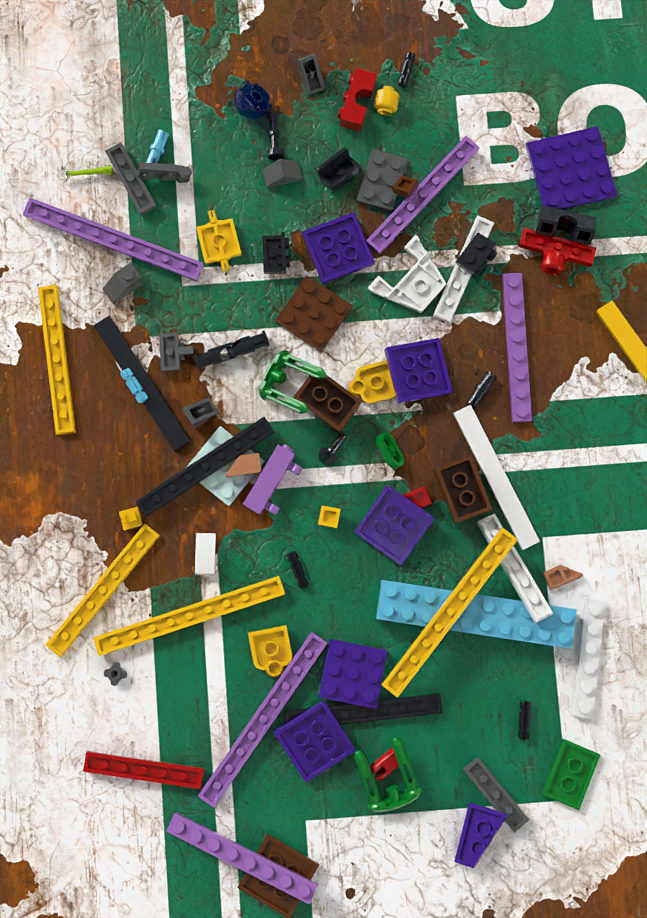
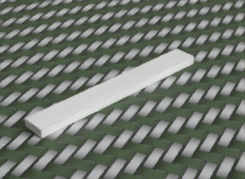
(496, 477)

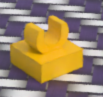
(329, 516)
(131, 518)

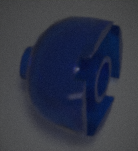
(252, 100)

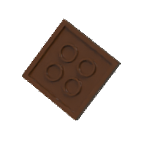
(313, 314)
(288, 857)

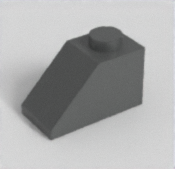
(122, 283)

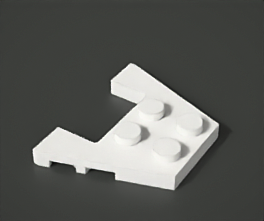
(418, 286)

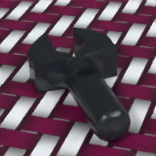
(332, 449)

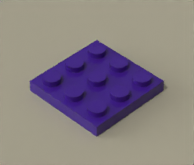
(338, 248)
(418, 370)
(394, 524)
(353, 673)
(314, 741)

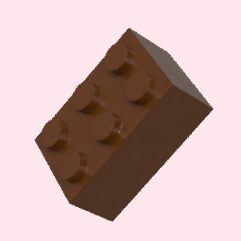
(328, 402)
(462, 489)

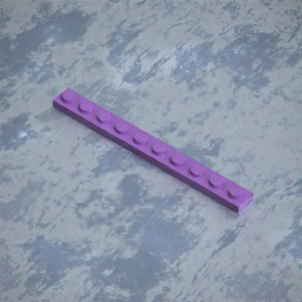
(113, 239)
(262, 719)

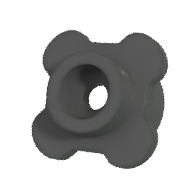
(121, 674)

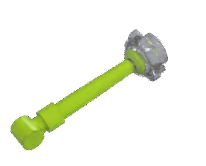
(64, 174)

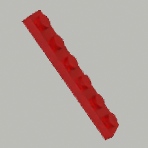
(143, 769)

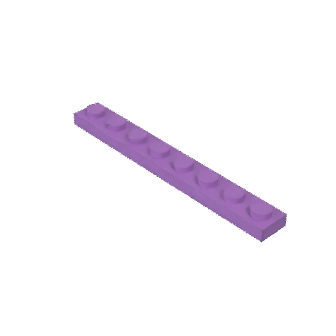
(422, 195)
(516, 347)
(242, 858)

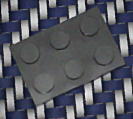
(379, 178)

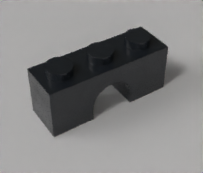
(580, 226)

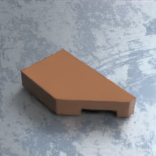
(245, 465)
(559, 576)

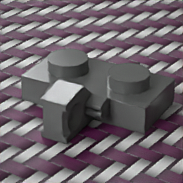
(172, 352)

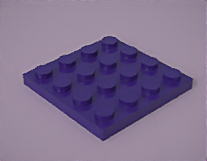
(571, 169)

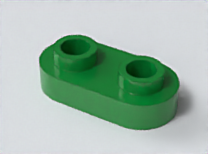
(390, 450)

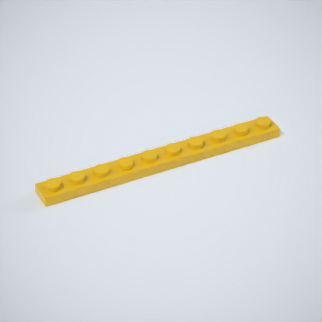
(449, 612)
(188, 616)

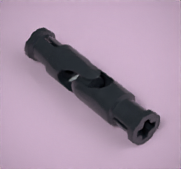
(239, 347)

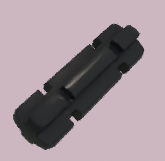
(406, 69)
(297, 569)
(524, 720)

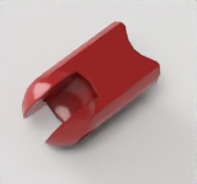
(386, 763)

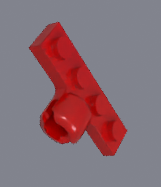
(556, 251)

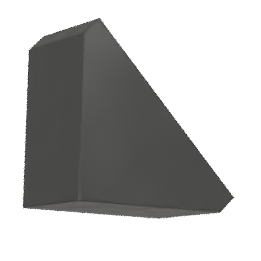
(310, 74)
(282, 173)
(200, 412)

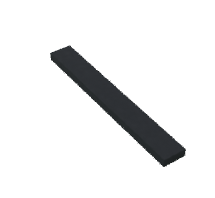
(155, 403)
(204, 467)
(386, 709)

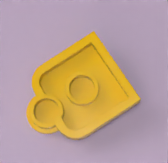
(373, 383)
(271, 649)

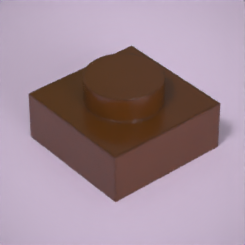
(405, 186)

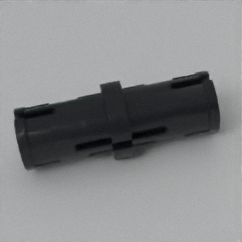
(481, 389)

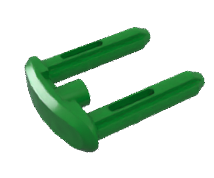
(274, 374)
(395, 798)

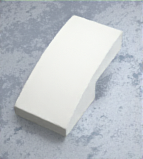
(205, 554)

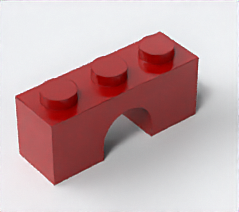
(361, 85)

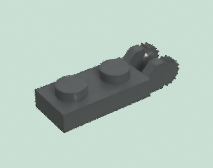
(164, 171)

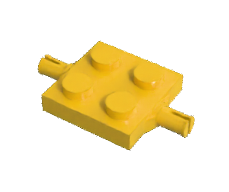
(218, 241)

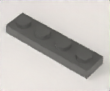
(129, 176)
(495, 793)

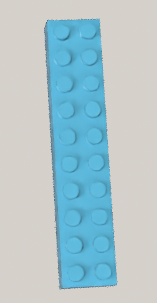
(482, 616)

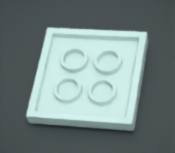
(224, 488)

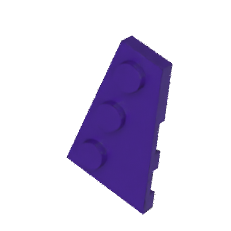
(477, 833)

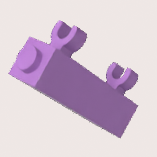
(269, 480)

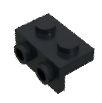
(338, 170)
(274, 254)
(477, 255)

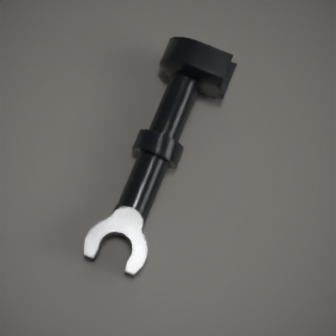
(274, 153)

